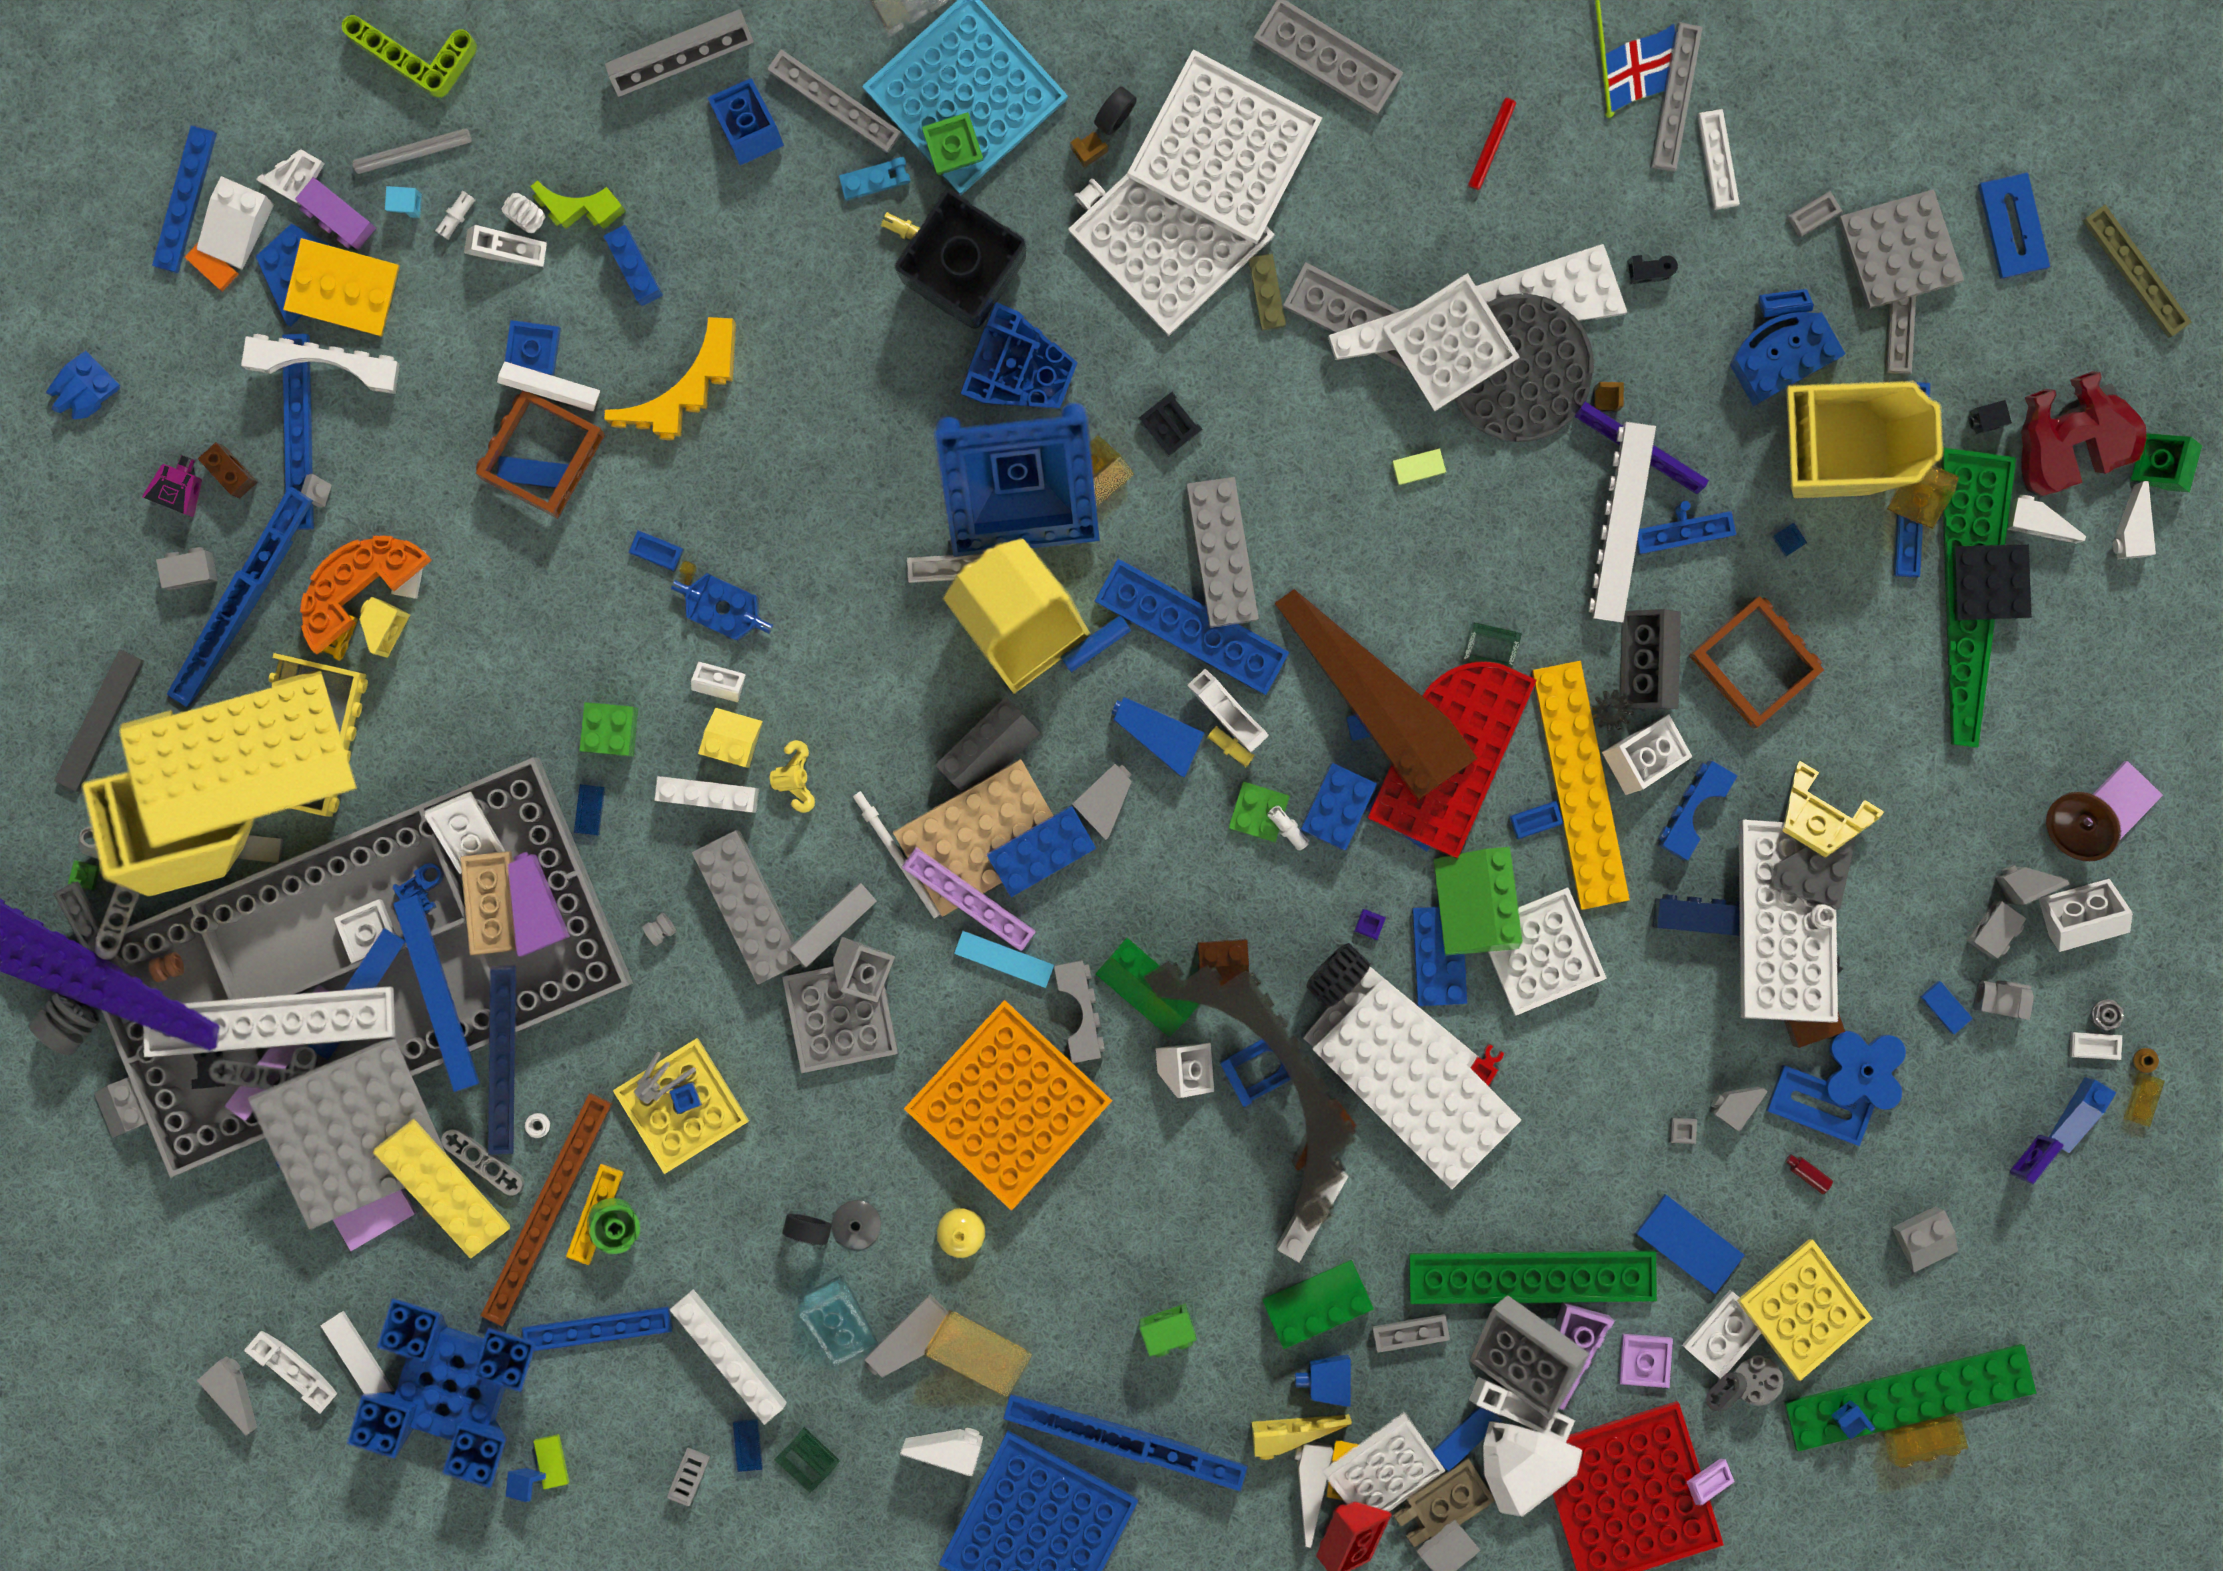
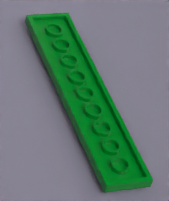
(1532, 1277)
(1914, 1395)

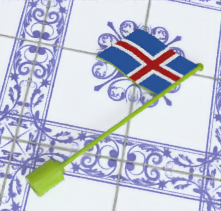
(1634, 68)

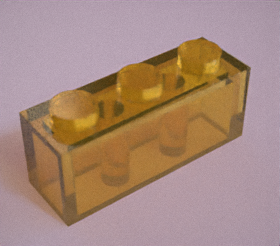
(1925, 1441)

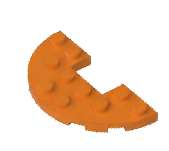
(348, 573)

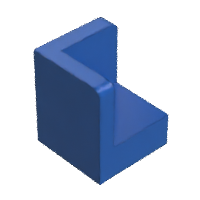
(1852, 1419)
(520, 1483)

